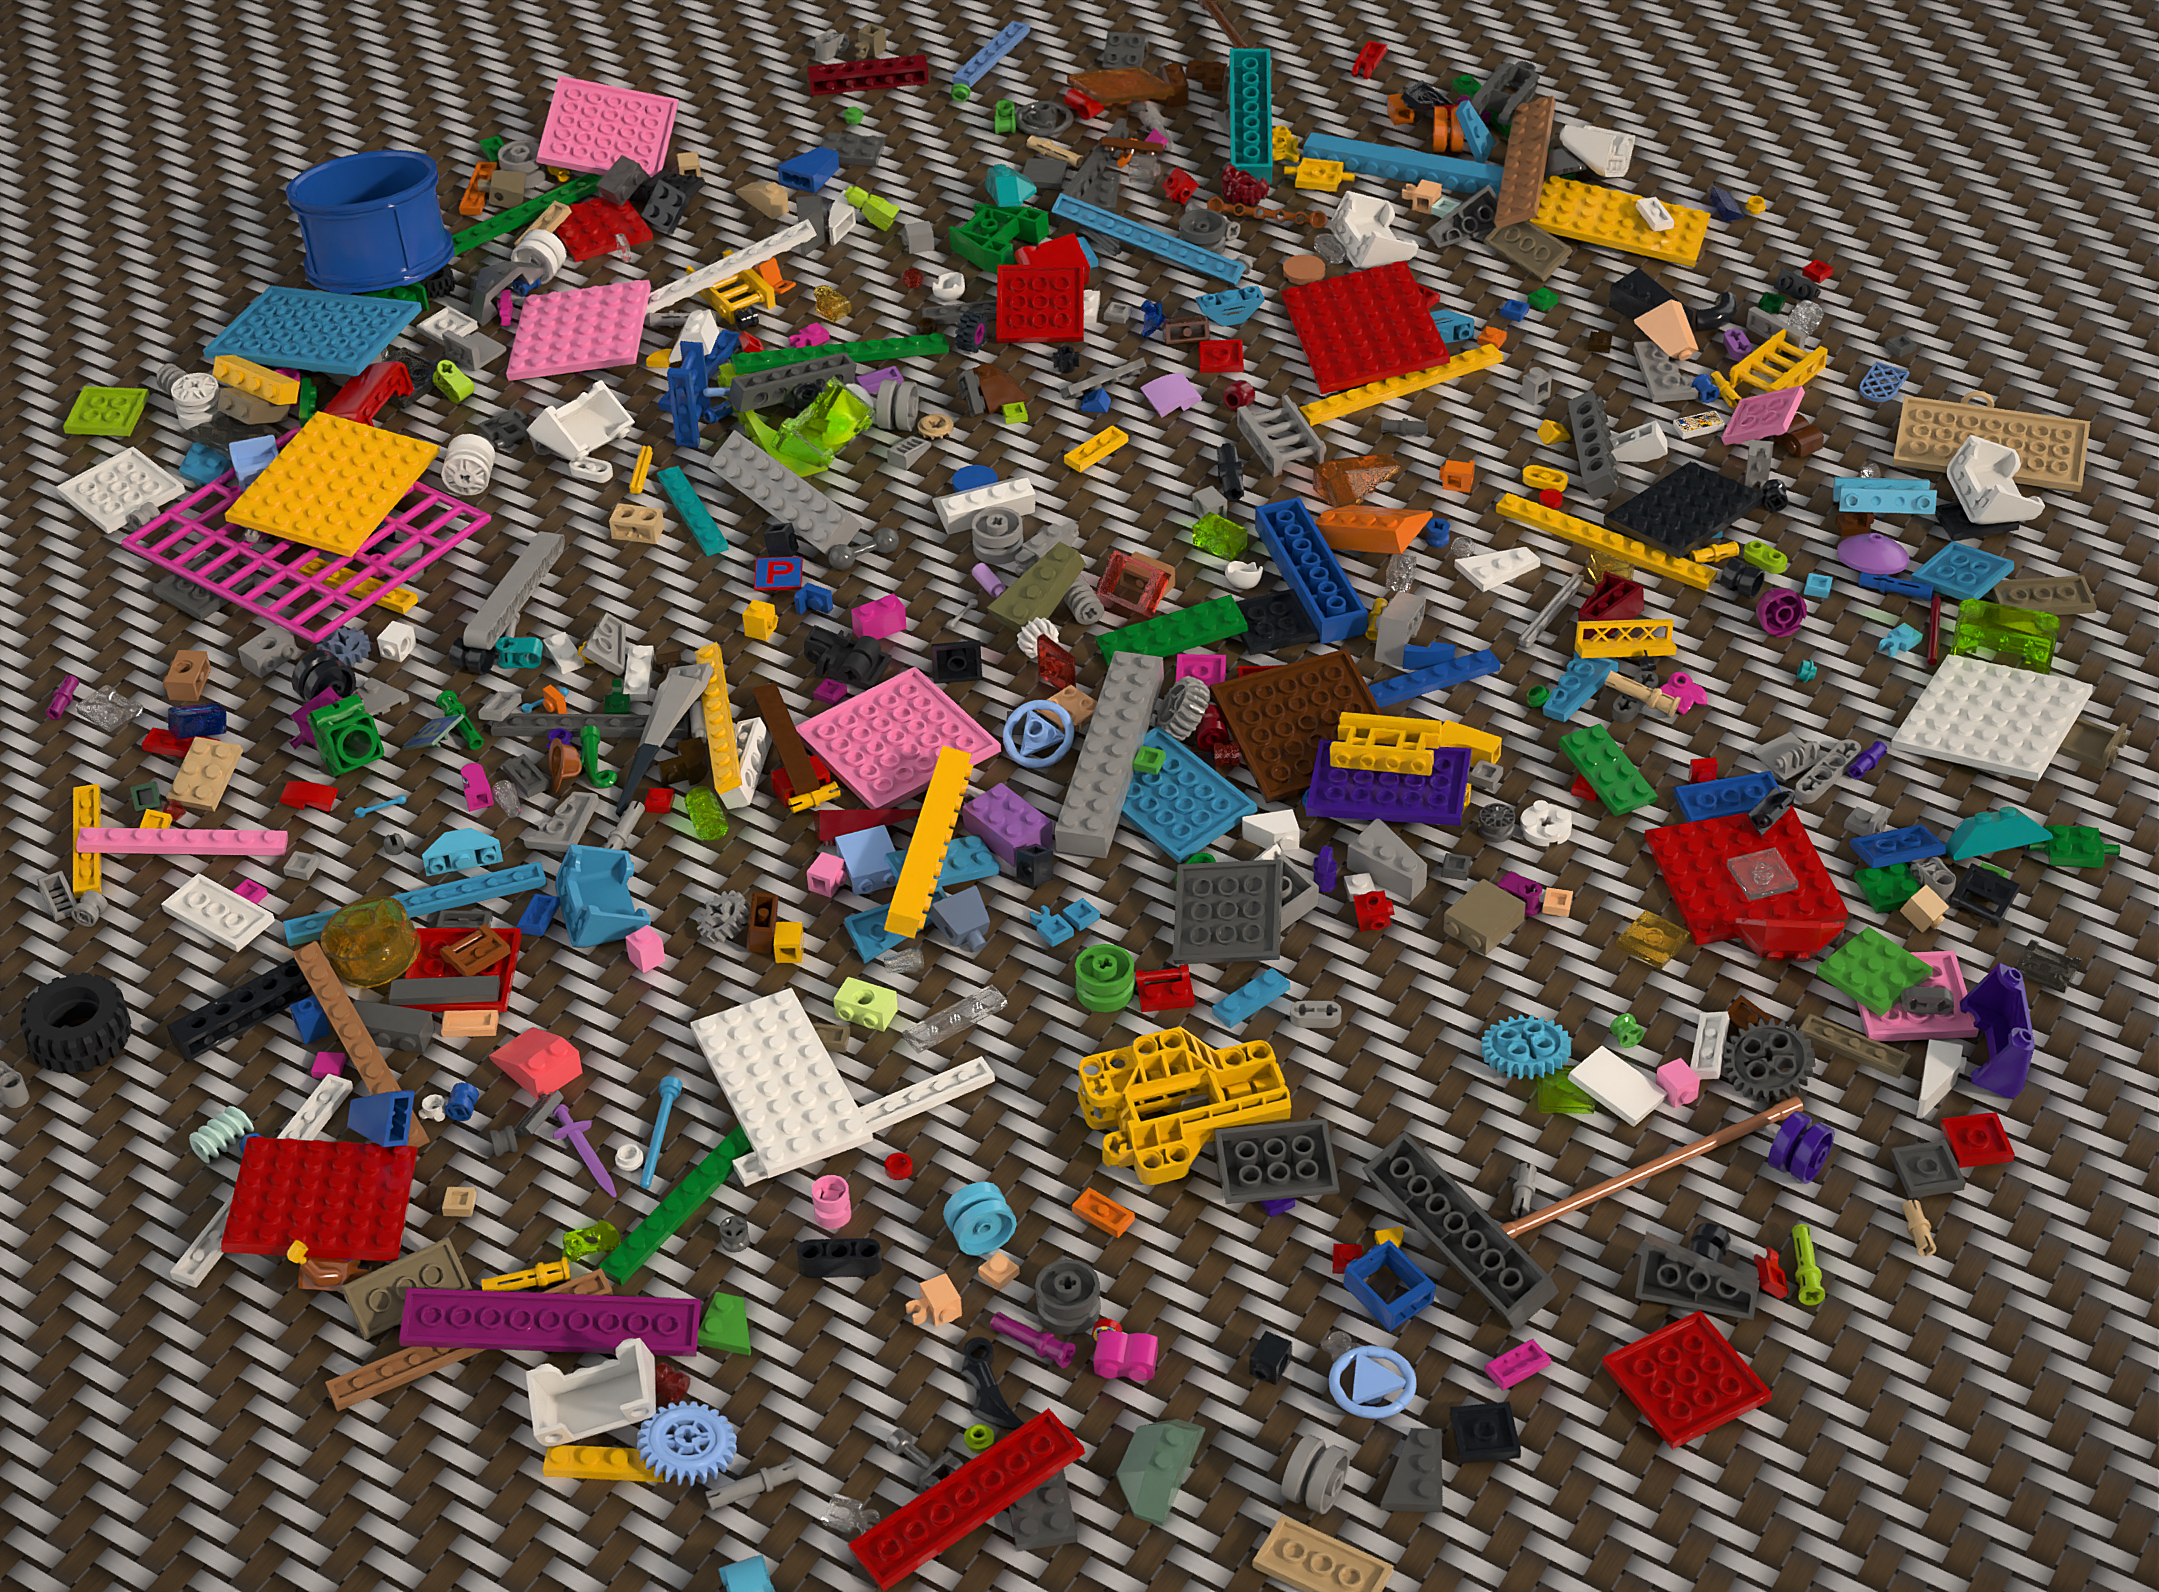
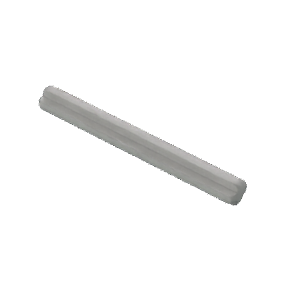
(1551, 610)

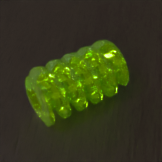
(706, 813)

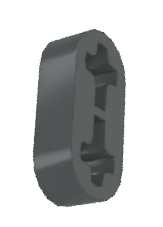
(1927, 1000)

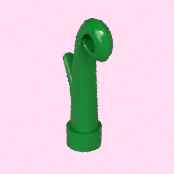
(589, 757)

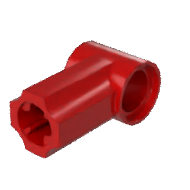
(1083, 104)

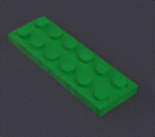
(1176, 630)

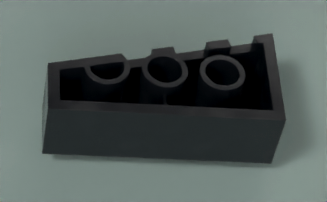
(1639, 294)

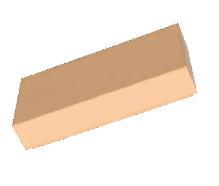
(469, 1023)

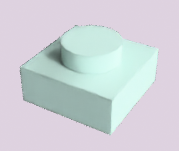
(1443, 207)

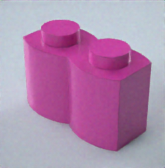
(1125, 1355)

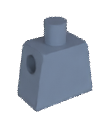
(962, 918)

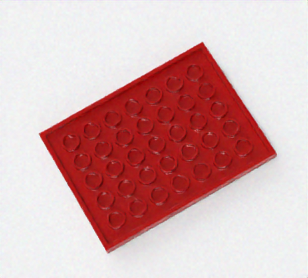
(1364, 327)

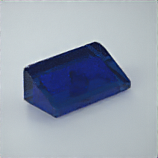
(1725, 204)

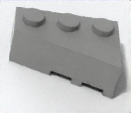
(1396, 626)
(1387, 860)

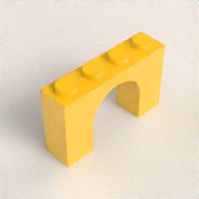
(1482, 745)

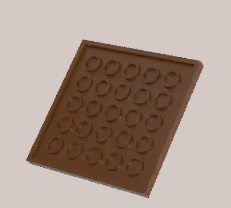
(1285, 714)

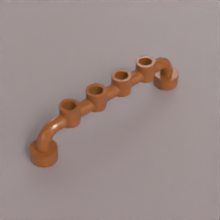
(1317, 219)

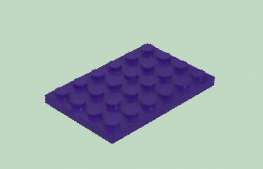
(1391, 795)

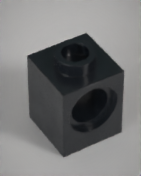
(781, 540)
(1034, 865)
(1270, 1358)

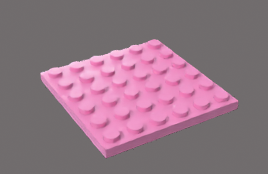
(600, 122)
(579, 330)
(891, 738)

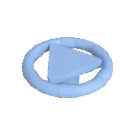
(1038, 734)
(1373, 1382)

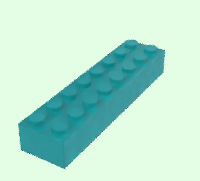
(1251, 112)

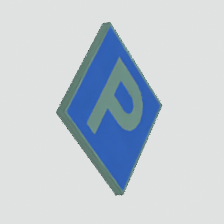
(433, 732)

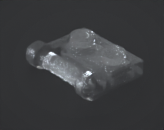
(106, 714)

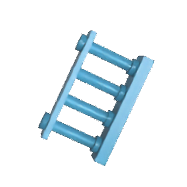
(1884, 495)

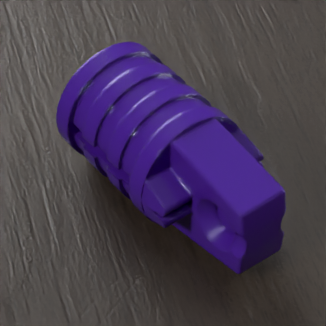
(1325, 870)

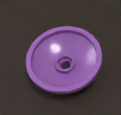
(1873, 554)

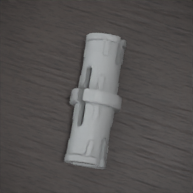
(1523, 1190)

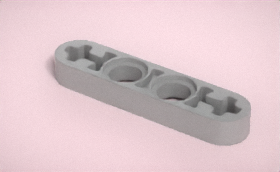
(1822, 768)

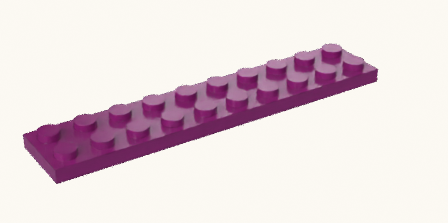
(548, 1321)

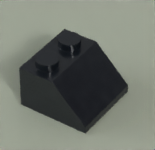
(956, 661)

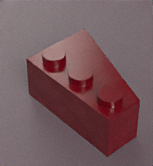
(1612, 600)

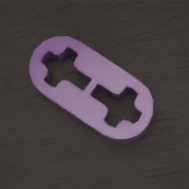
(1737, 344)

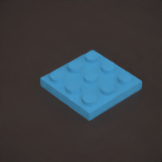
(1963, 571)

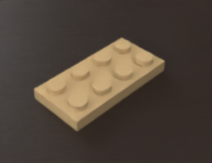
(1318, 1561)

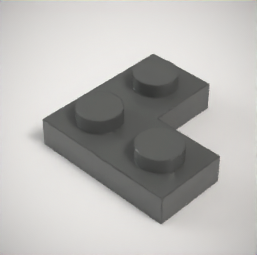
(968, 388)

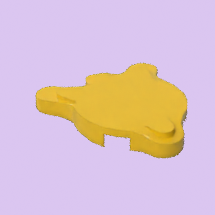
(1284, 145)

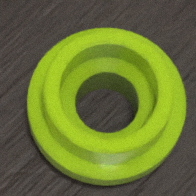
(979, 1445)

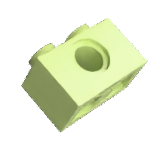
(865, 1004)

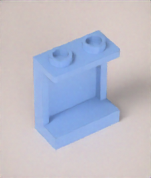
(252, 458)
(866, 860)

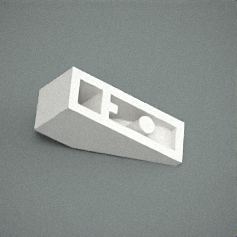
(1640, 443)
(1940, 1073)

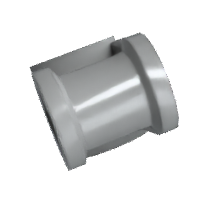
(830, 44)
(1936, 876)
(12, 1087)

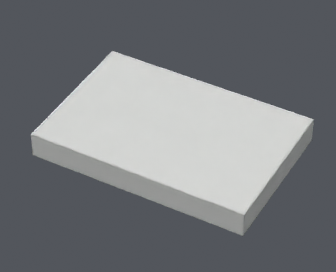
(1617, 1086)

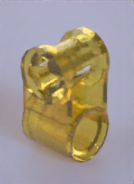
(831, 303)

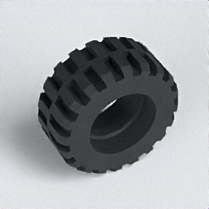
(82, 1045)

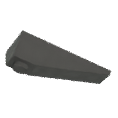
(1467, 221)

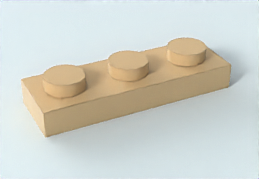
(550, 219)

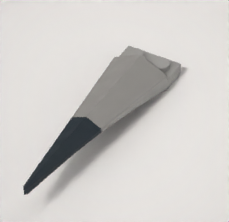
(671, 702)

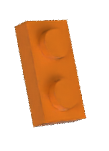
(1103, 1212)

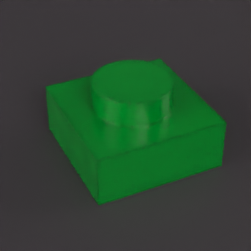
(1542, 299)

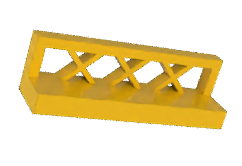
(1623, 646)

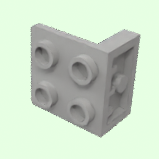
(473, 351)

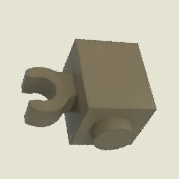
(871, 41)

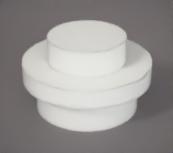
(629, 1157)

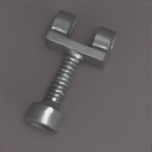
(901, 1441)

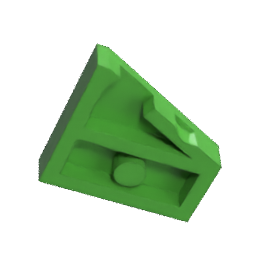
(725, 1325)

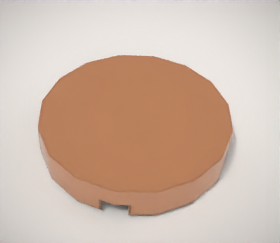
(1303, 269)

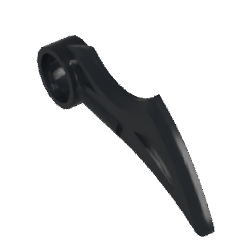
(989, 1401)

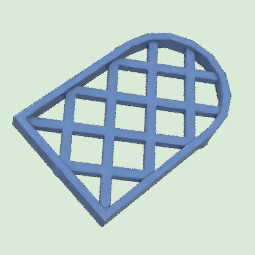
(1886, 368)

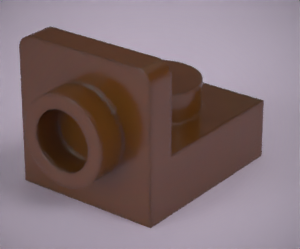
(1854, 523)

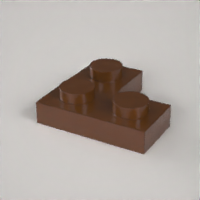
(1211, 72)

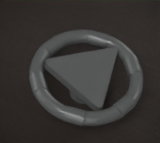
(1043, 119)

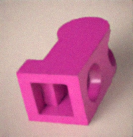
(476, 787)

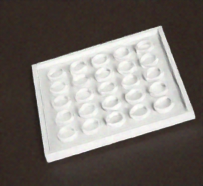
(1992, 717)

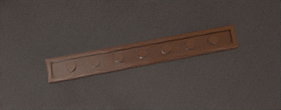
(786, 739)

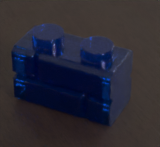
(197, 720)

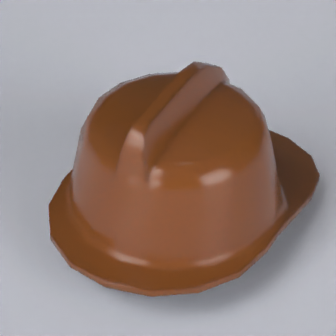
(563, 762)

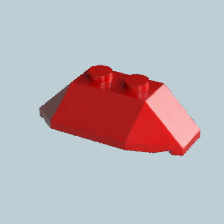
(1787, 937)

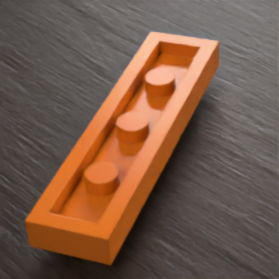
(474, 200)

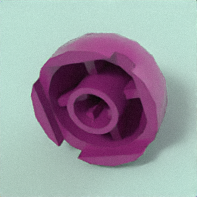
(1781, 611)

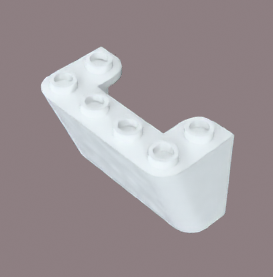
(592, 1397)

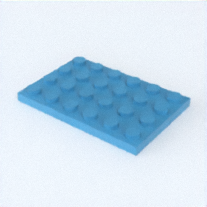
(1185, 802)

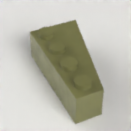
(1038, 588)

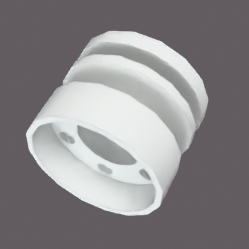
(196, 399)
(468, 464)

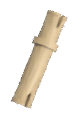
(1037, 143)

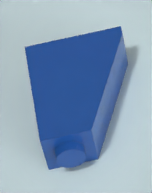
(809, 170)
(383, 1117)

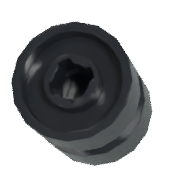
(804, 396)
(1745, 579)
(471, 658)
(1710, 1242)

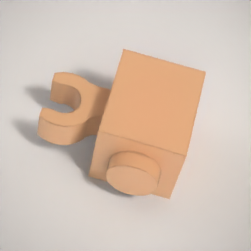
(1423, 196)
(937, 1300)

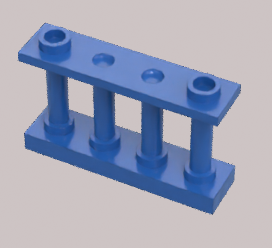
(687, 395)

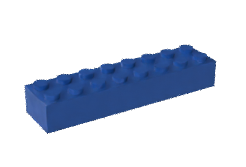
(1311, 569)

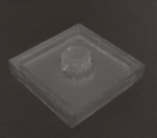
(1762, 874)

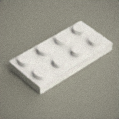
(218, 912)

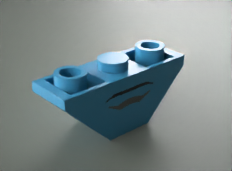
(1232, 305)
(1453, 326)

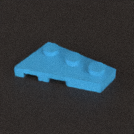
(1475, 131)

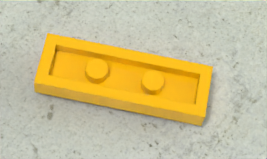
(1096, 448)

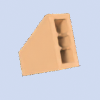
(1669, 329)

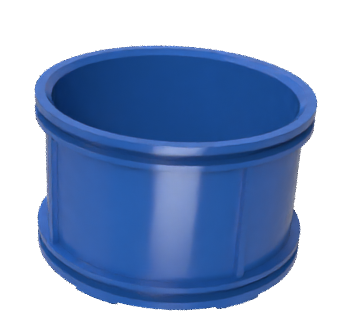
(370, 221)

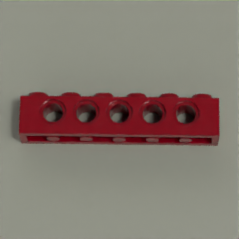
(868, 75)

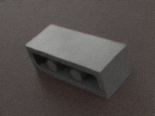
(396, 1025)

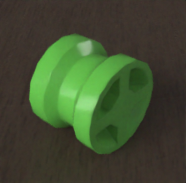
(1626, 1030)

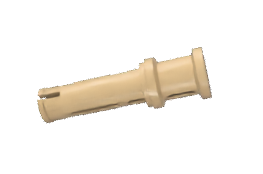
(1653, 697)

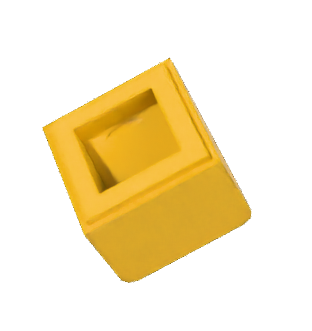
(1552, 432)

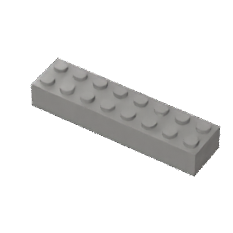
(783, 494)

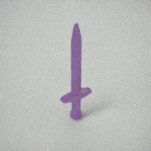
(574, 1132)

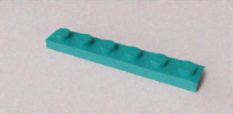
(692, 511)

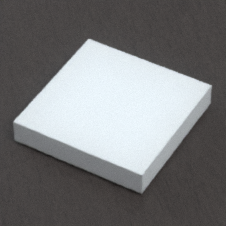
(447, 320)

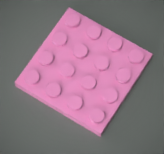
(1902, 1025)

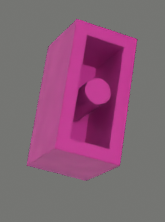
(879, 617)

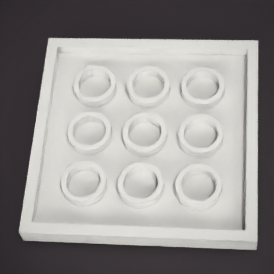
(118, 488)

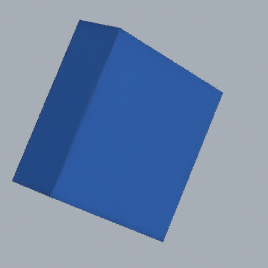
(1514, 310)

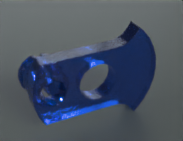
(1152, 318)

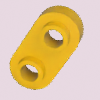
(1544, 478)

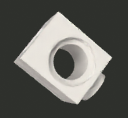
(396, 641)

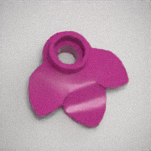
(1688, 692)

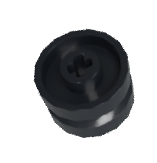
(318, 672)

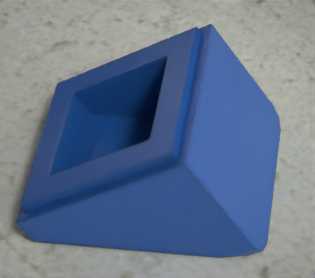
(1096, 401)

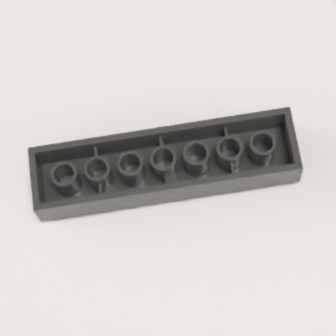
(1461, 1231)

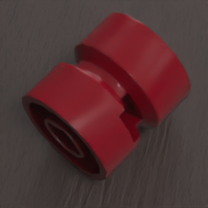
(1211, 729)

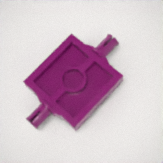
(326, 697)

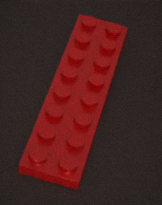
(965, 1499)

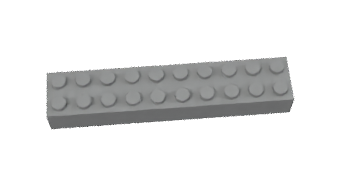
(1108, 754)

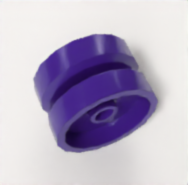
(1801, 1147)

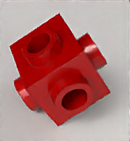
(1179, 186)
(1373, 910)

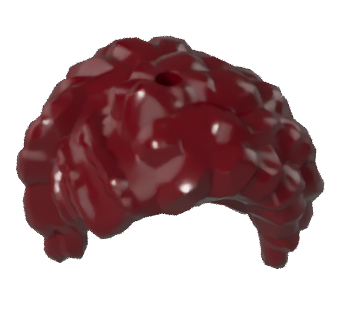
(1243, 187)

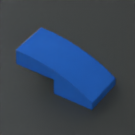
(1423, 657)

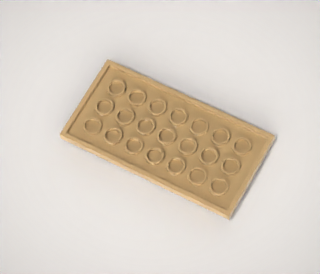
(2048, 446)

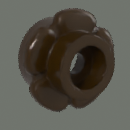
(926, 326)

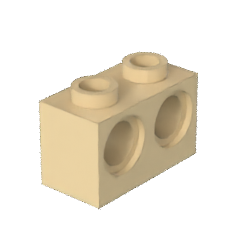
(636, 523)

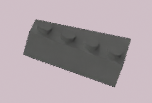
(1693, 1281)

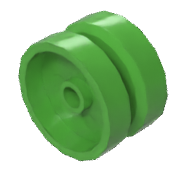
(1104, 978)

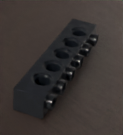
(239, 1010)

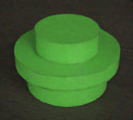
(960, 92)
(853, 115)

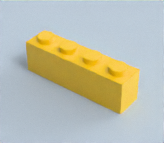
(256, 379)

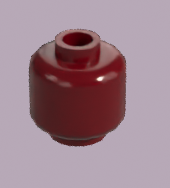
(1238, 394)

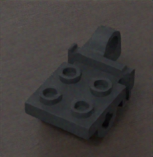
(686, 183)
(845, 659)

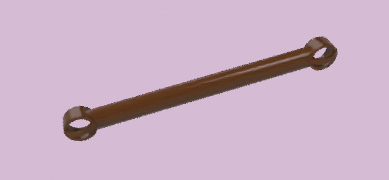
(1224, 24)

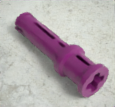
(1043, 1343)

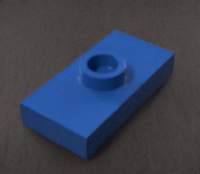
(538, 914)

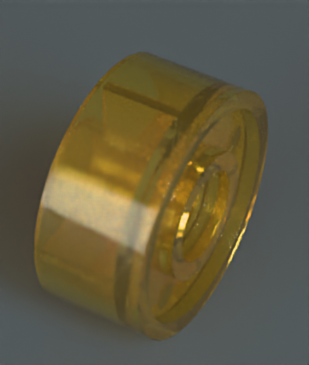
(370, 941)

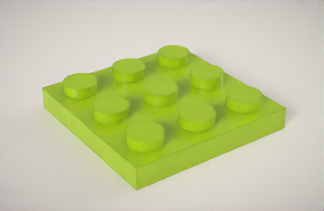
(106, 411)

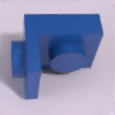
(813, 597)

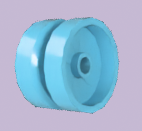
(979, 1218)

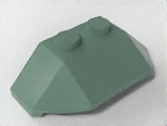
(1157, 1466)

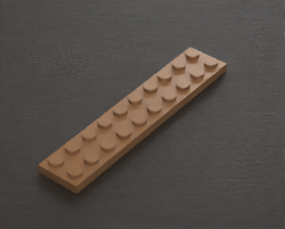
(1525, 162)

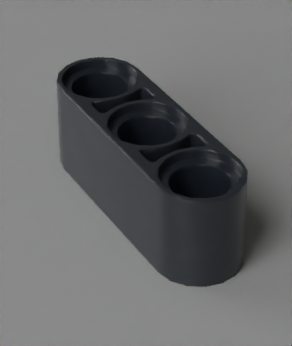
(839, 1258)

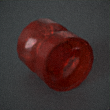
(1226, 754)
(670, 1383)

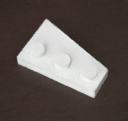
(1498, 567)

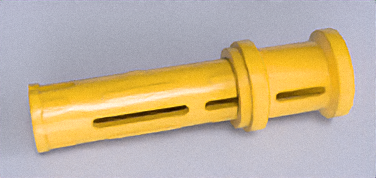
(541, 1271)

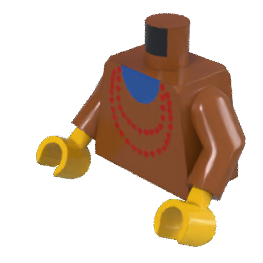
(325, 1272)

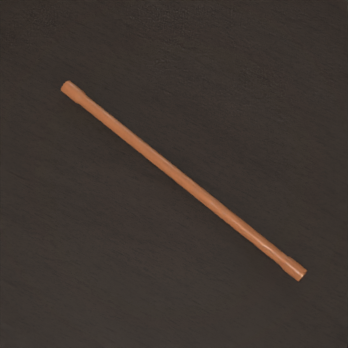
(1777, 1113)

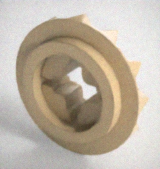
(929, 426)

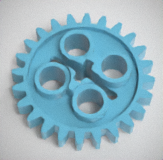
(1509, 1052)

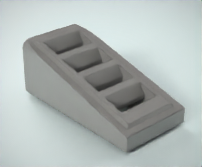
(907, 452)
(52, 882)

